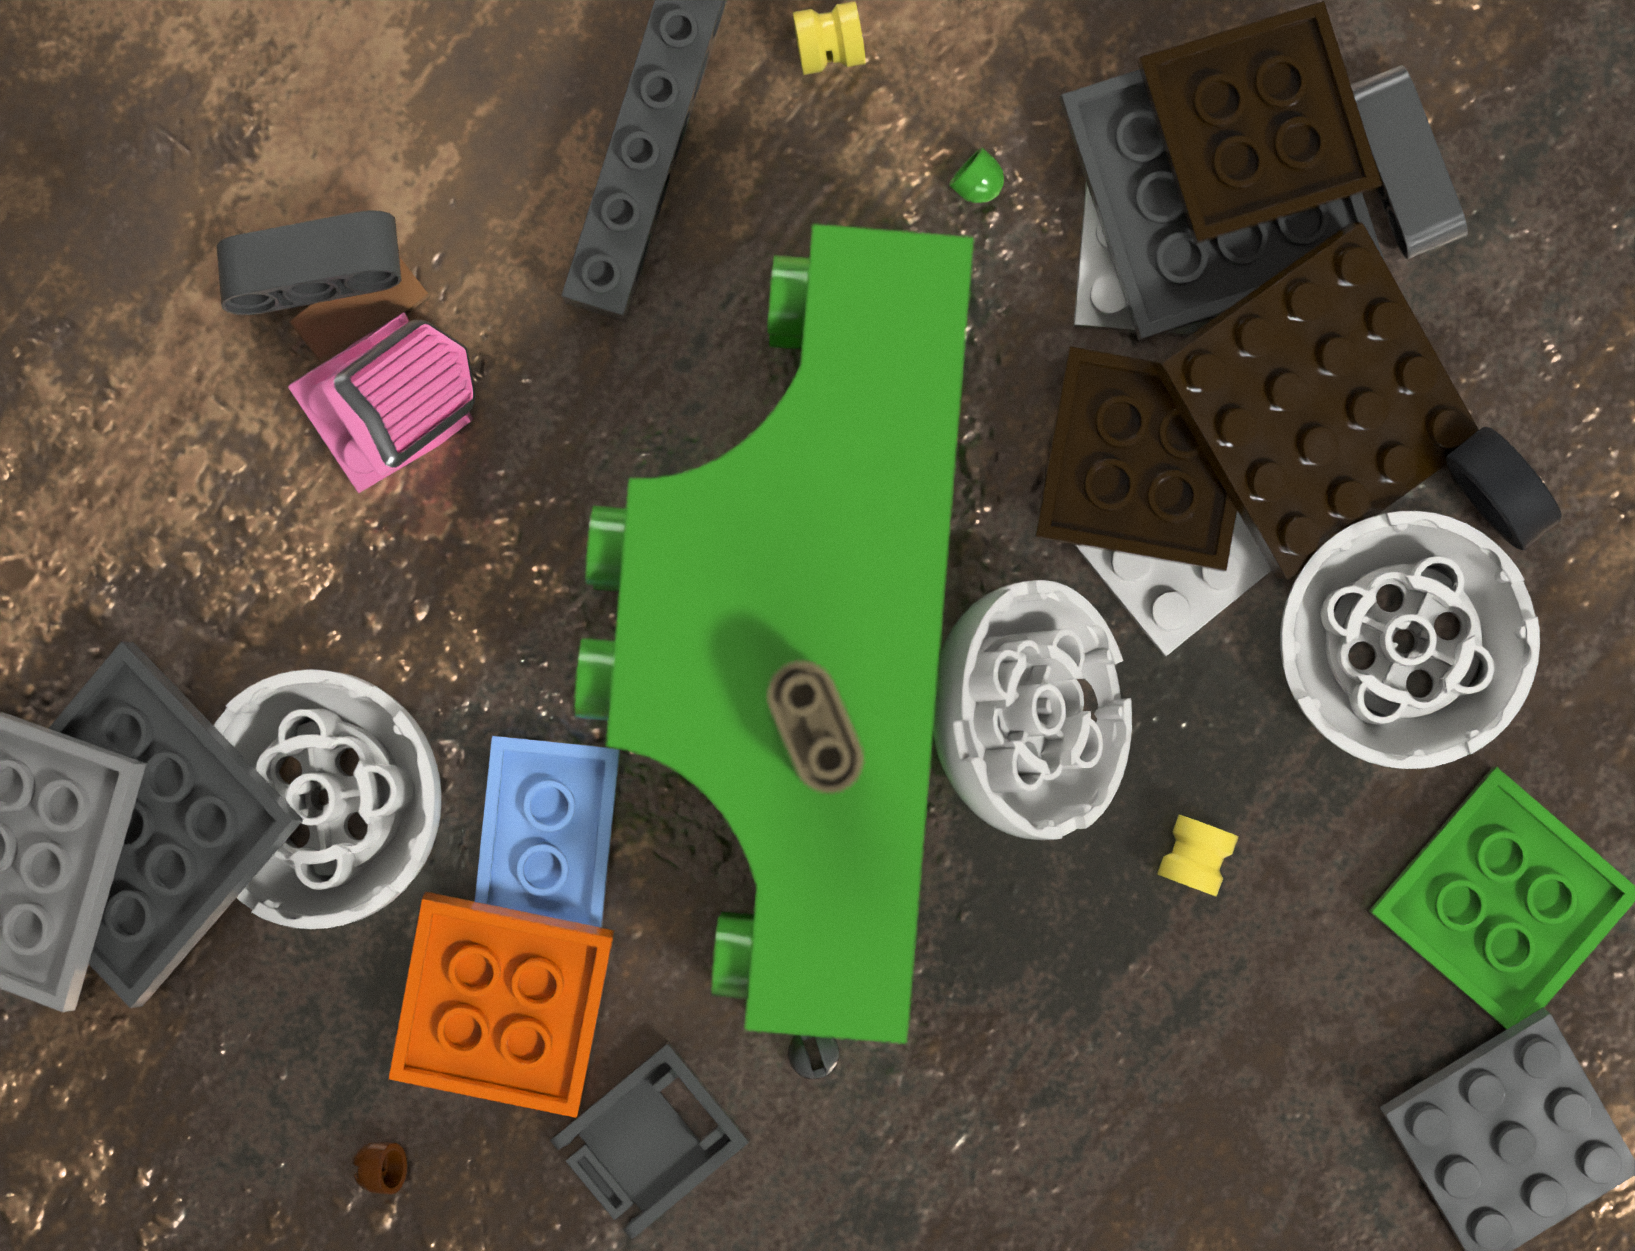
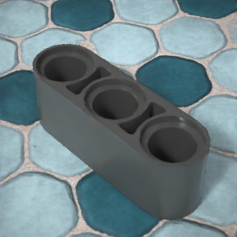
(1413, 175)
(308, 262)

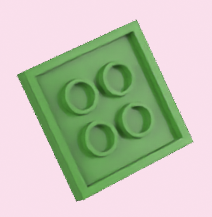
(1505, 900)

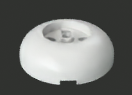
(1475, 676)
(1015, 716)
(392, 788)

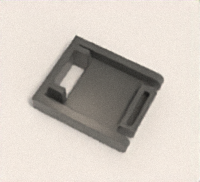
(642, 1146)

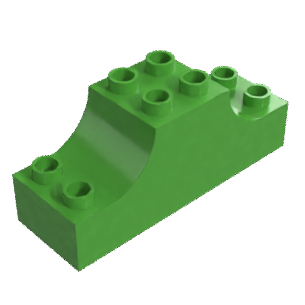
(820, 551)

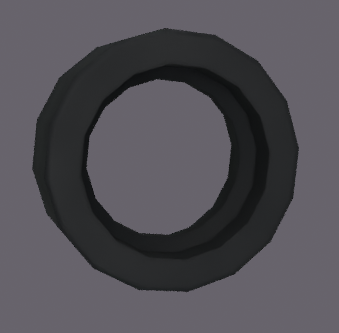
(1504, 488)

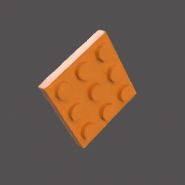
(501, 1004)

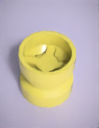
(829, 38)
(1197, 855)

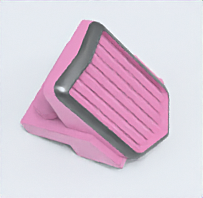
(389, 398)

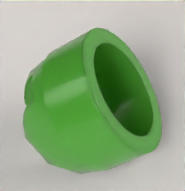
(979, 178)

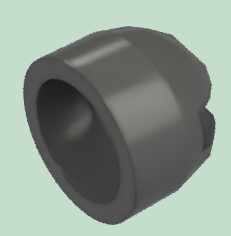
(800, 1058)

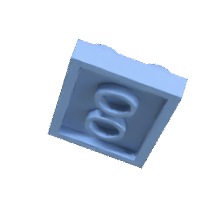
(548, 828)

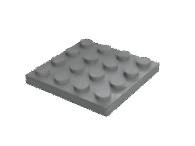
(59, 850)

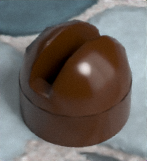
(381, 1167)

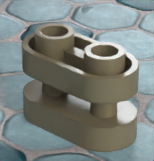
(815, 727)

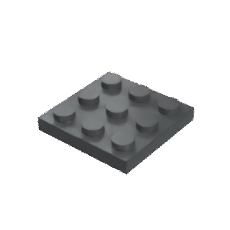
(1510, 1137)

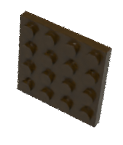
(1317, 398)

